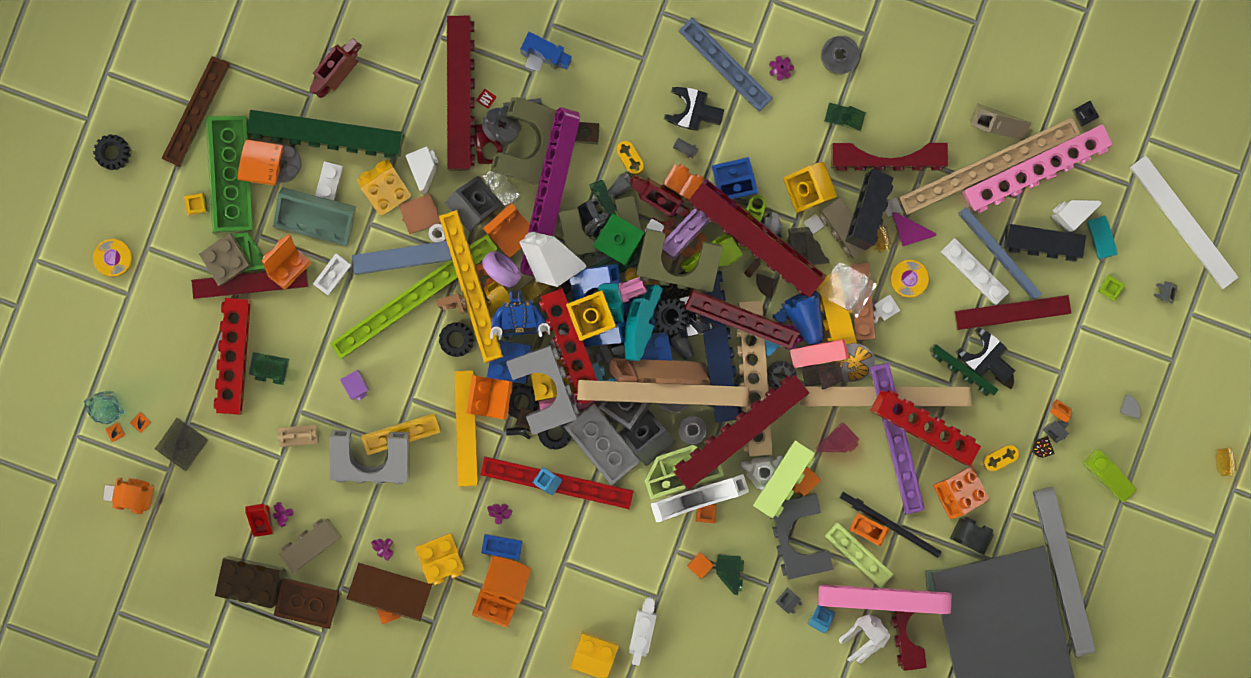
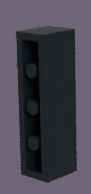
(869, 209)
(1045, 242)

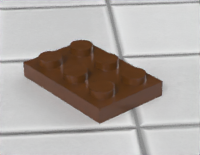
(306, 603)

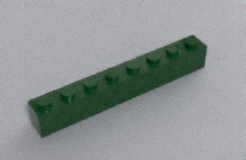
(326, 133)

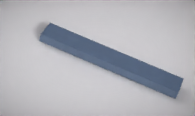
(725, 64)
(999, 253)
(401, 258)

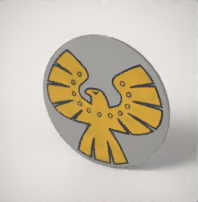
(858, 364)

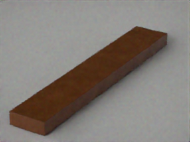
(195, 111)

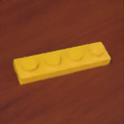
(417, 429)

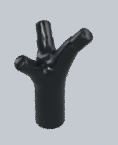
(518, 431)

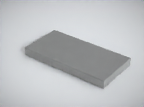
(602, 444)

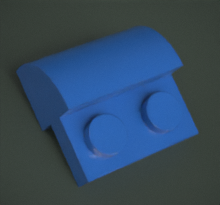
(735, 178)

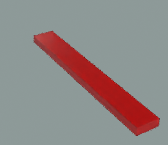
(569, 486)

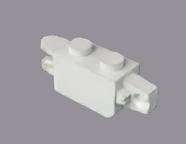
(642, 631)

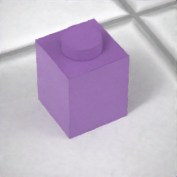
(355, 385)

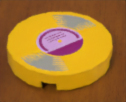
(112, 257)
(909, 278)

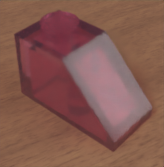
(839, 440)

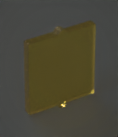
(535, 290)

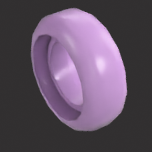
(501, 269)

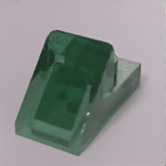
(844, 116)

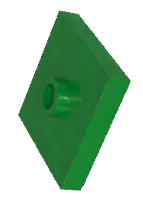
(619, 239)

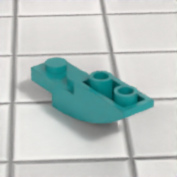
(637, 328)

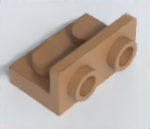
(448, 303)

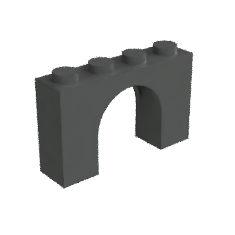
(795, 563)

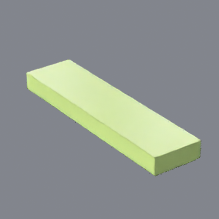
(858, 555)

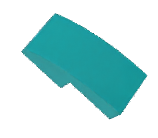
(1102, 237)
(614, 300)

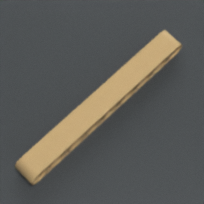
(662, 393)
(866, 396)

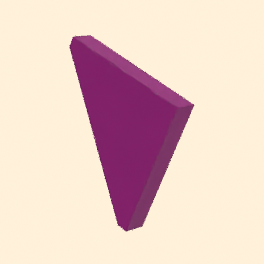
(909, 231)

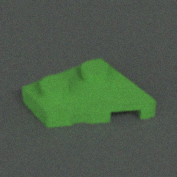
(251, 251)

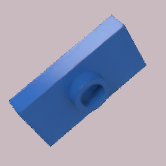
(501, 546)

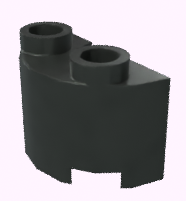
(972, 536)

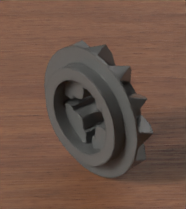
(596, 225)
(775, 368)

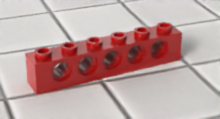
(558, 298)
(238, 366)
(884, 406)

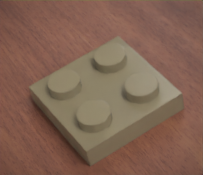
(225, 259)

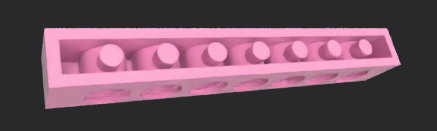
(1097, 136)

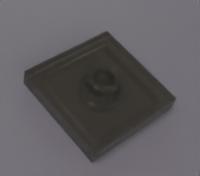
(181, 444)

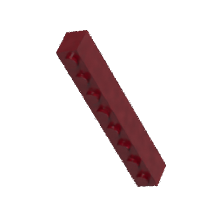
(459, 93)
(757, 237)
(740, 432)

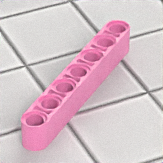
(885, 599)

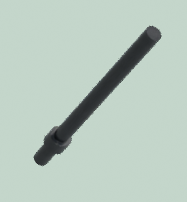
(857, 504)

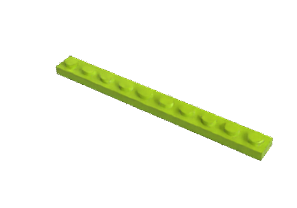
(406, 301)

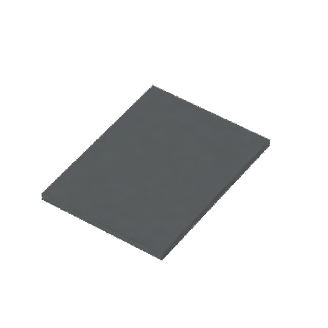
(1004, 618)

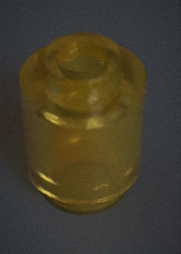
(883, 240)
(1225, 461)

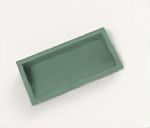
(314, 216)

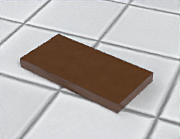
(389, 592)

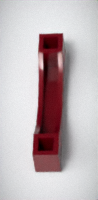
(849, 156)

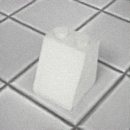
(550, 259)

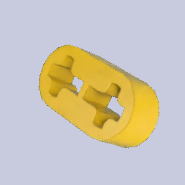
(633, 155)
(1003, 461)

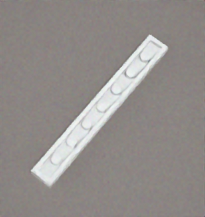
(1183, 222)

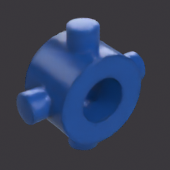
(780, 316)

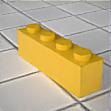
(836, 320)

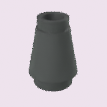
(621, 185)
(681, 345)

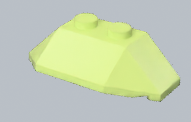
(661, 478)

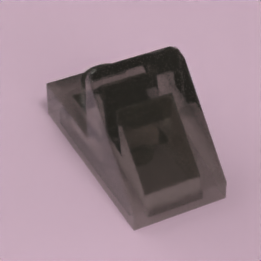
(822, 374)

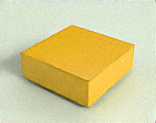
(195, 204)

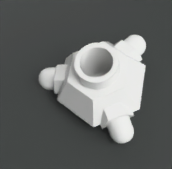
(761, 469)

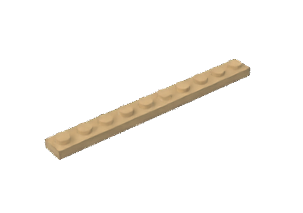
(989, 166)

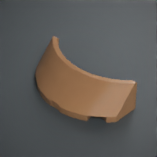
(671, 372)

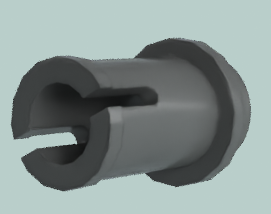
(685, 148)

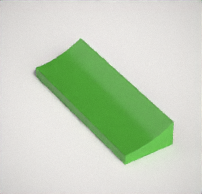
(228, 196)

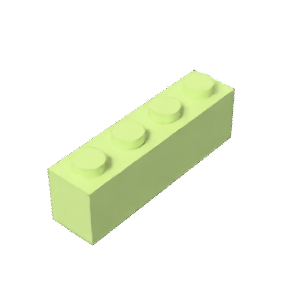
(783, 479)

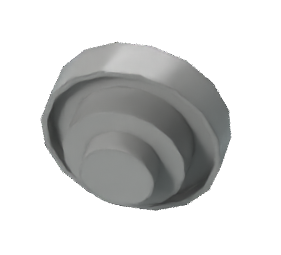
(773, 222)
(692, 430)

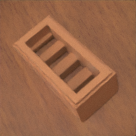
(622, 370)

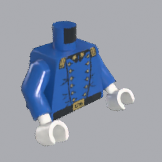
(518, 318)

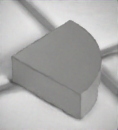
(1130, 407)

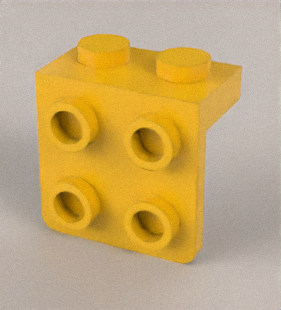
(383, 187)

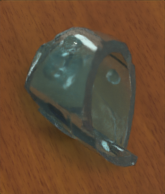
(104, 407)

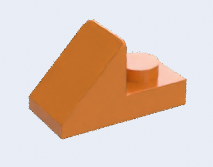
(869, 529)

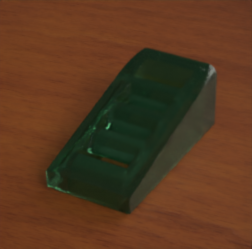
(600, 191)

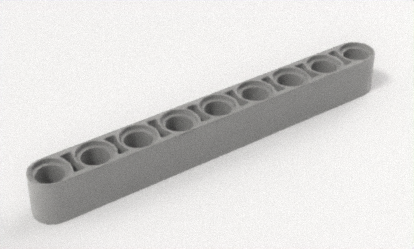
(1064, 572)

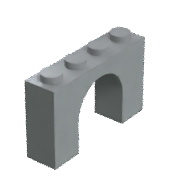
(545, 361)
(346, 468)

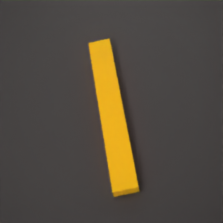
(470, 285)

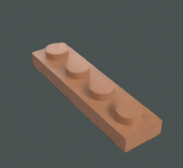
(865, 320)

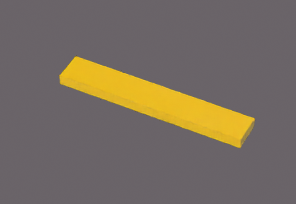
(465, 431)

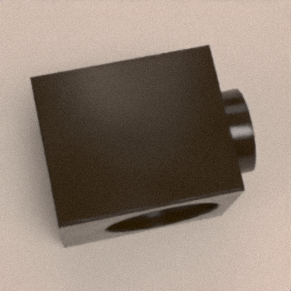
(594, 136)

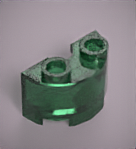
(270, 367)

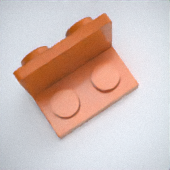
(508, 230)
(284, 262)
(489, 397)
(961, 493)

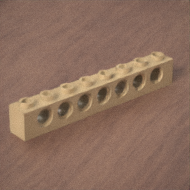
(764, 446)

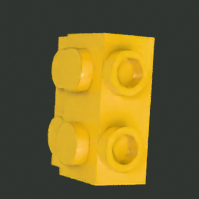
(440, 559)

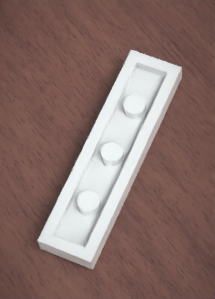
(975, 272)

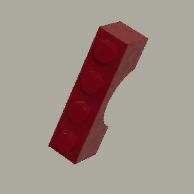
(911, 655)

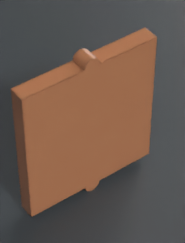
(419, 213)

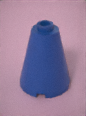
(806, 316)

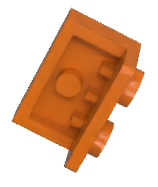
(494, 609)

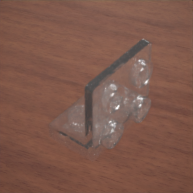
(848, 288)

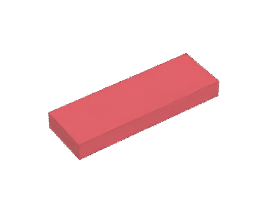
(819, 353)

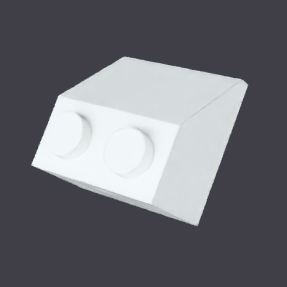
(423, 167)
(1073, 213)

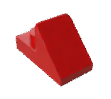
(259, 519)

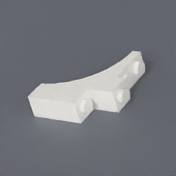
(699, 497)

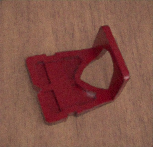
(481, 141)

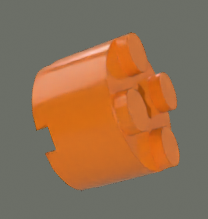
(132, 495)

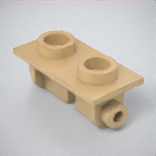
(297, 435)

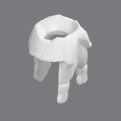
(874, 630)

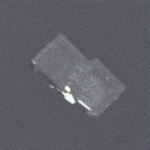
(502, 188)

